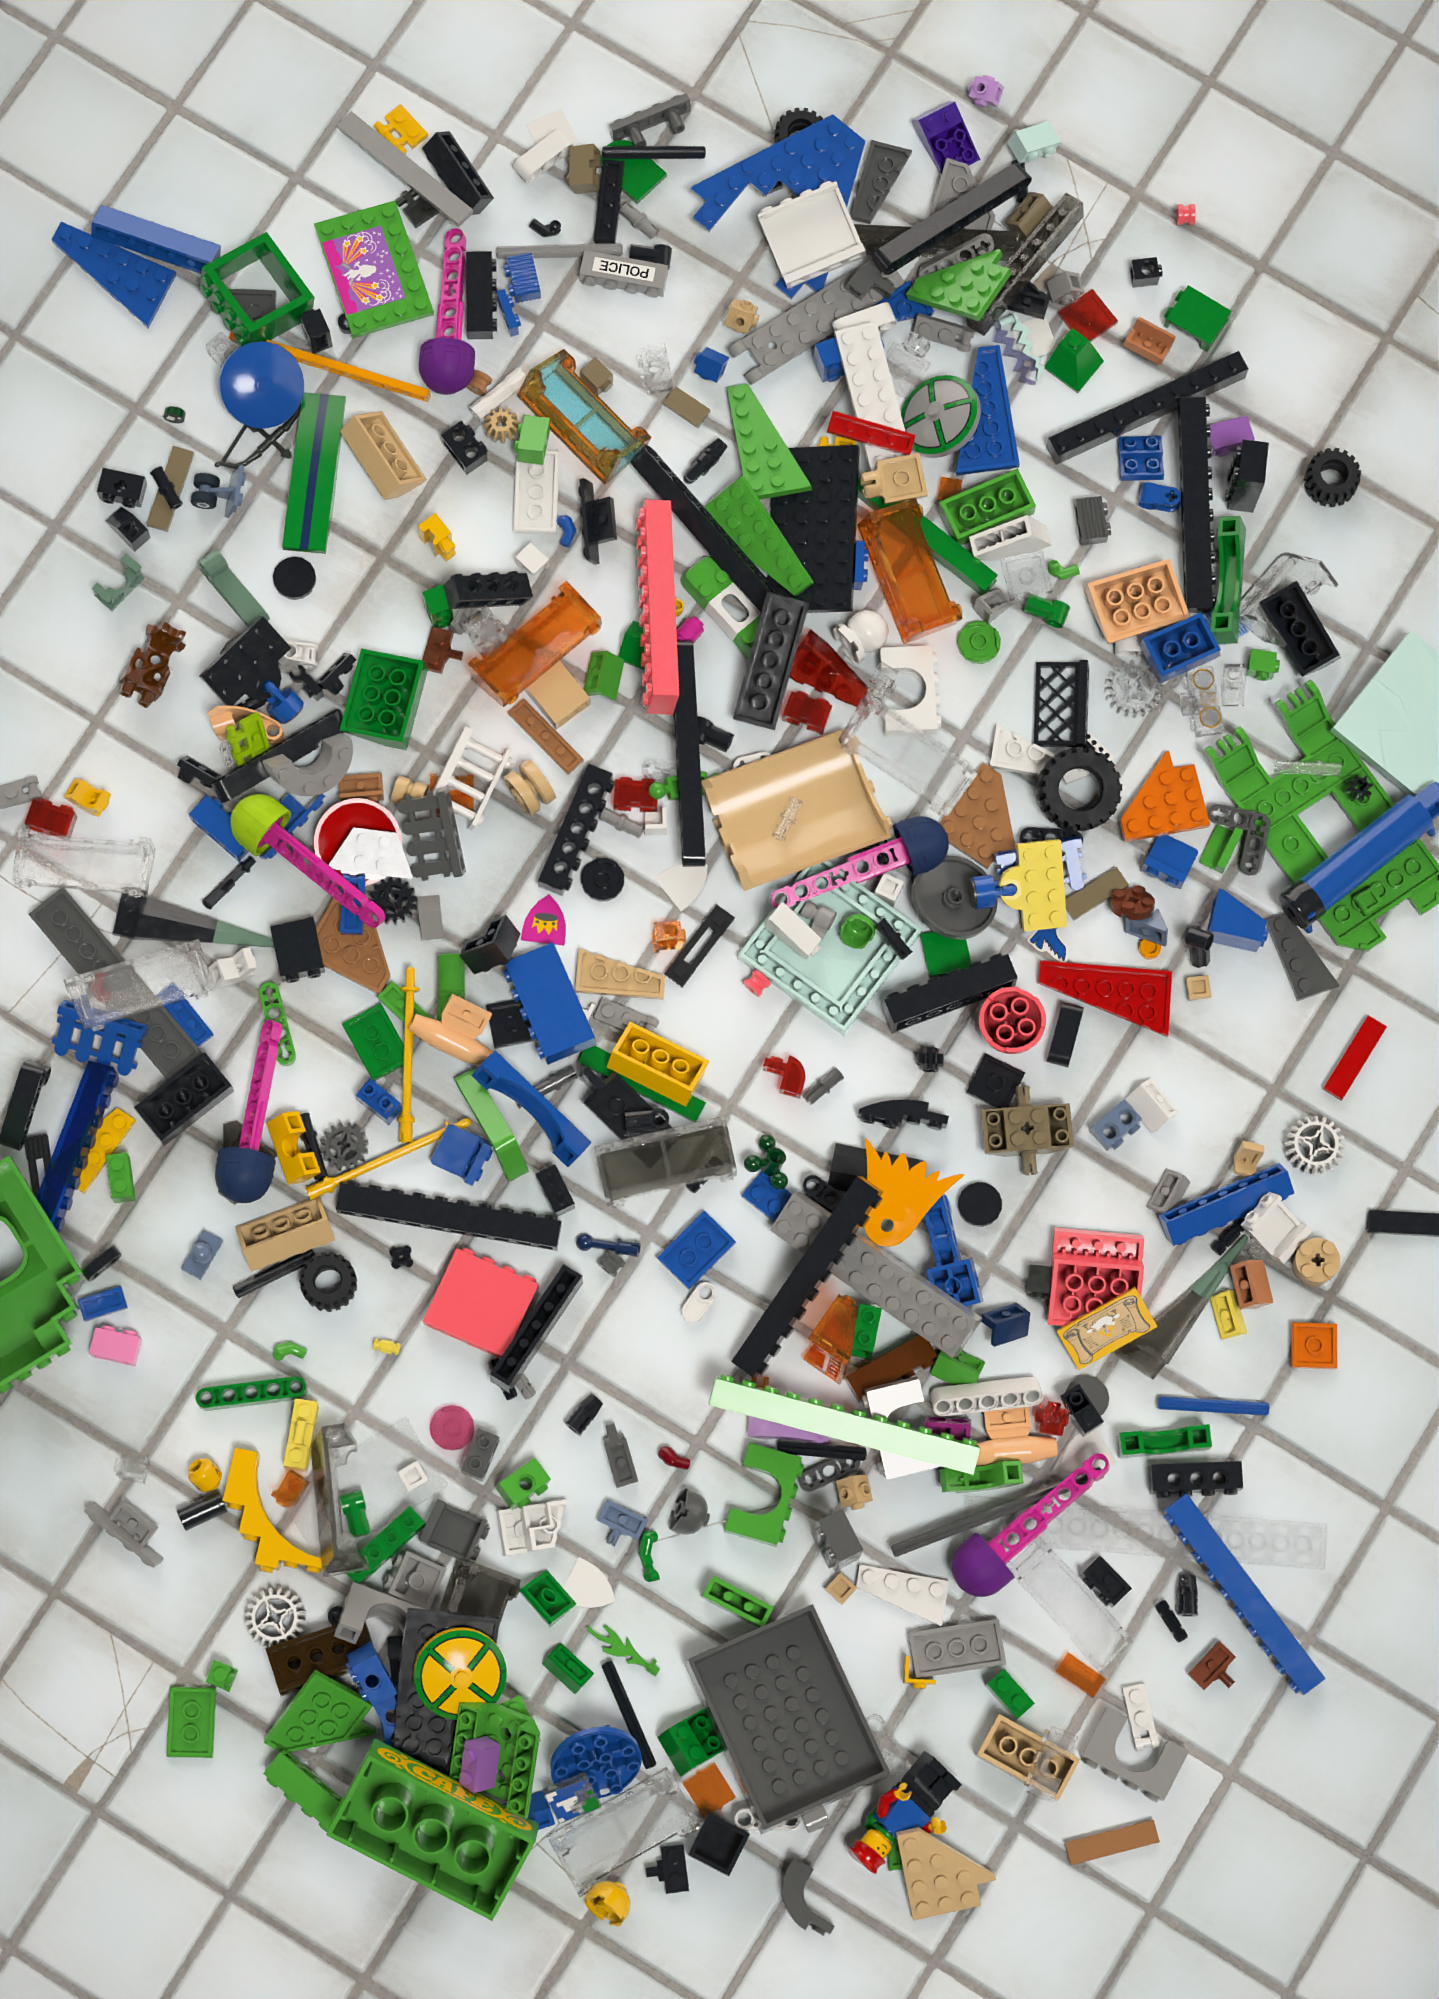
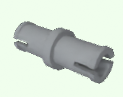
(639, 220)
(622, 822)

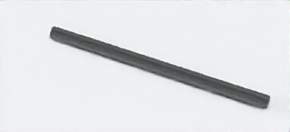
(979, 1518)

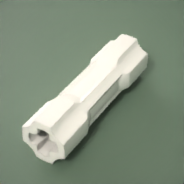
(498, 395)

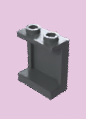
(454, 1532)

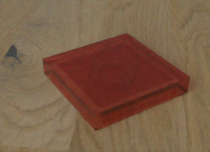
(1088, 316)

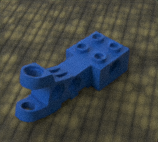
(952, 1273)
(374, 1685)

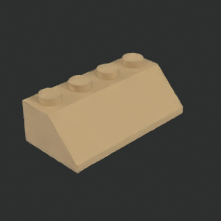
(382, 454)
(285, 1233)

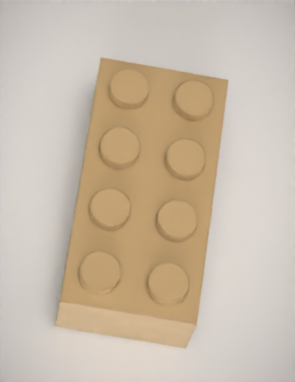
(1013, 1750)

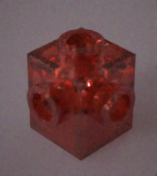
(1051, 1418)

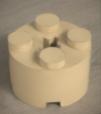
(1323, 1251)

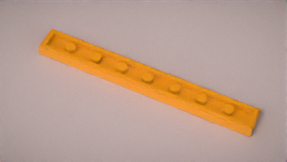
(357, 373)

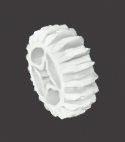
(1306, 1142)
(265, 1623)

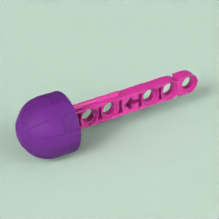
(447, 361)
(982, 1567)

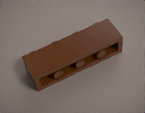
(892, 1366)

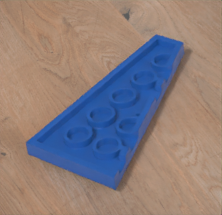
(126, 276)

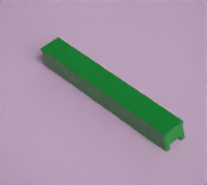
(946, 550)

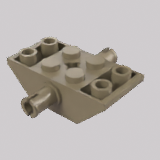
(1048, 1124)

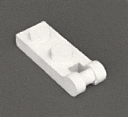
(1140, 1716)

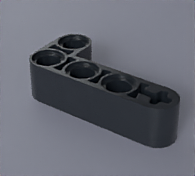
(23, 1103)

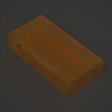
(1080, 1675)

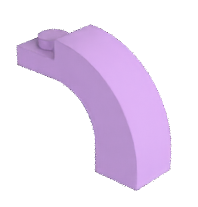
(770, 1430)

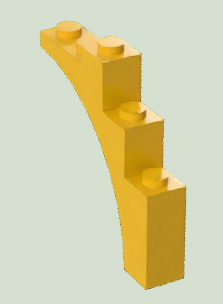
(243, 1491)

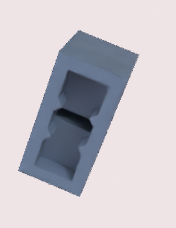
(1112, 1122)

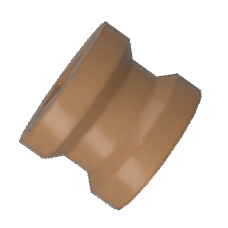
(479, 383)

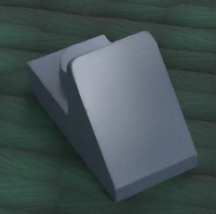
(1149, 929)

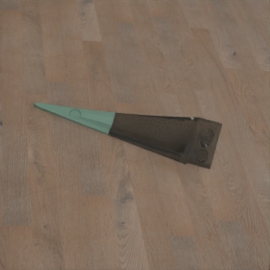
(1158, 1346)

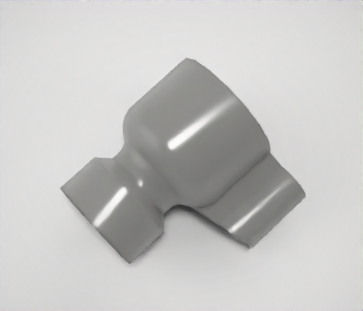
(822, 918)

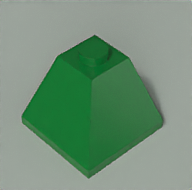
(1074, 361)

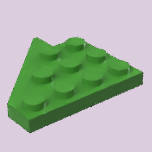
(964, 287)
(320, 1716)

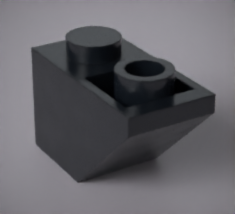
(128, 528)
(1081, 1410)

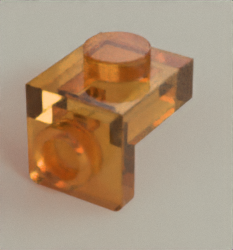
(290, 1489)

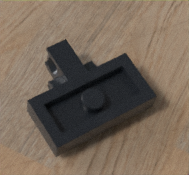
(671, 1869)

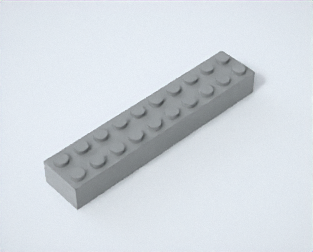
(883, 1279)

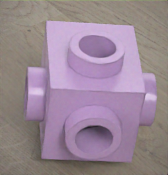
(985, 91)

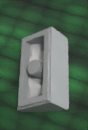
(460, 616)
(1168, 1192)

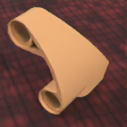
(229, 715)

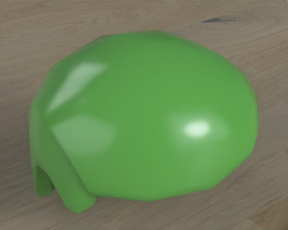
(857, 931)

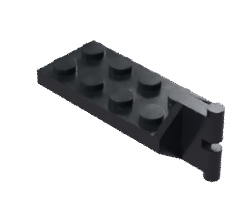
(611, 1102)

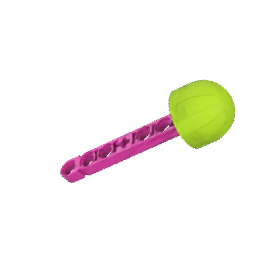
(260, 823)

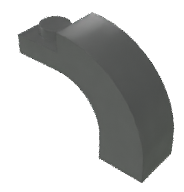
(794, 1901)

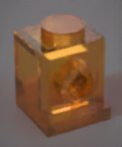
(667, 935)

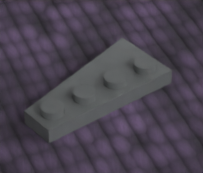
(879, 174)
(1300, 961)

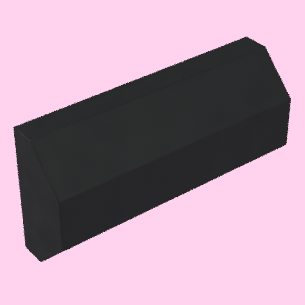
(852, 1162)

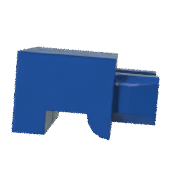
(379, 1101)

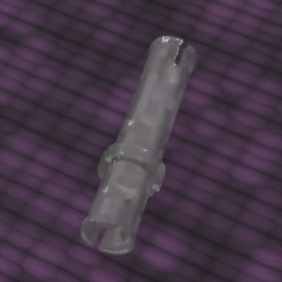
(1309, 768)

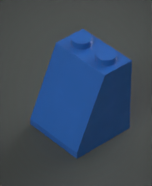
(1236, 923)

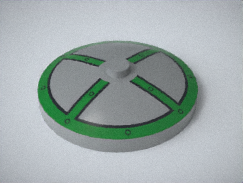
(941, 415)

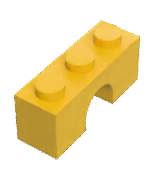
(285, 1134)

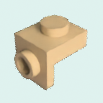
(1247, 1158)

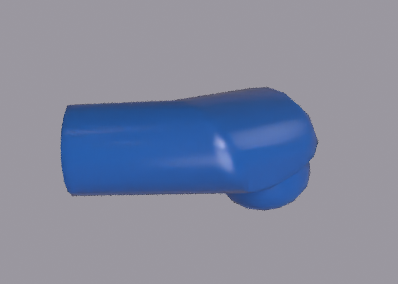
(568, 528)

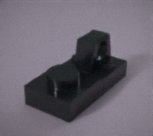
(330, 680)
(193, 769)

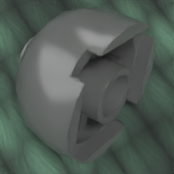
(689, 1513)

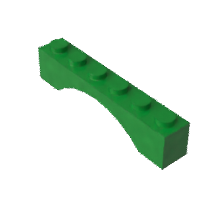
(1231, 561)

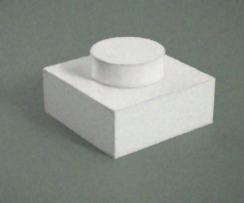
(413, 1476)

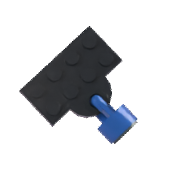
(252, 670)

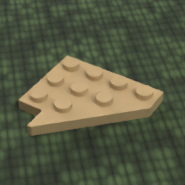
(937, 1875)

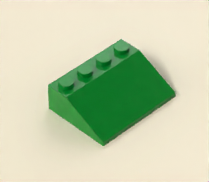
(384, 698)

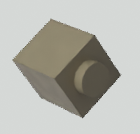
(597, 376)

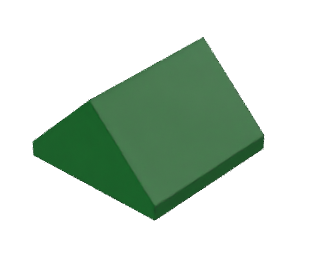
(630, 648)
(547, 1598)

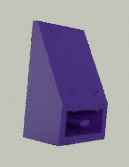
(945, 135)

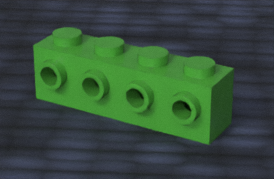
(303, 1787)

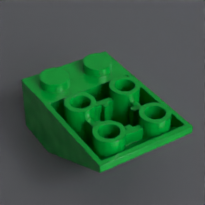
(690, 1742)

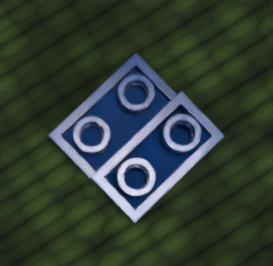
(1141, 458)

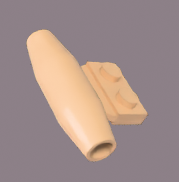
(456, 1031)
(1010, 1439)

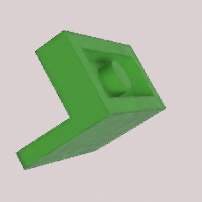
(604, 675)
(1220, 848)
(957, 1370)

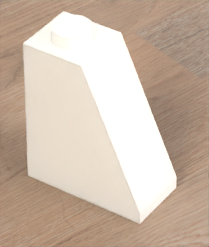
(793, 931)

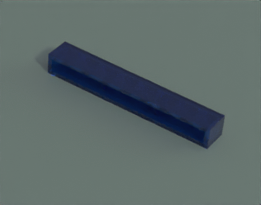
(76, 1141)

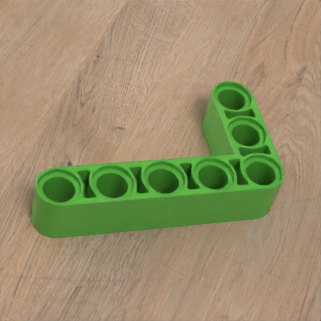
(493, 1125)

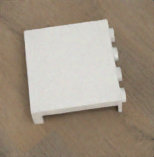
(811, 234)

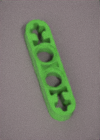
(282, 1020)

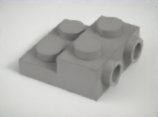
(414, 1579)

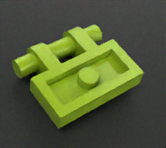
(253, 735)

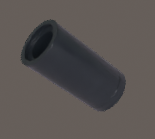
(202, 1511)

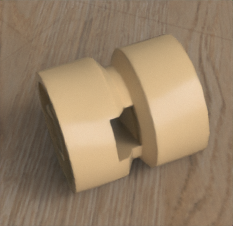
(405, 787)

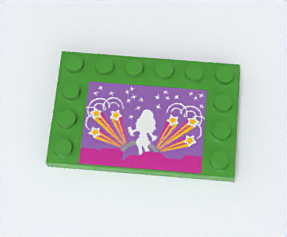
(374, 269)

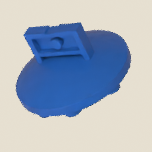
(603, 1753)

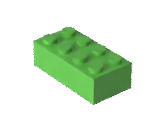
(986, 506)

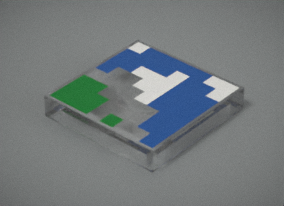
(572, 1798)

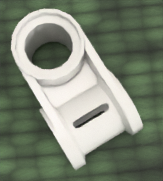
(301, 654)

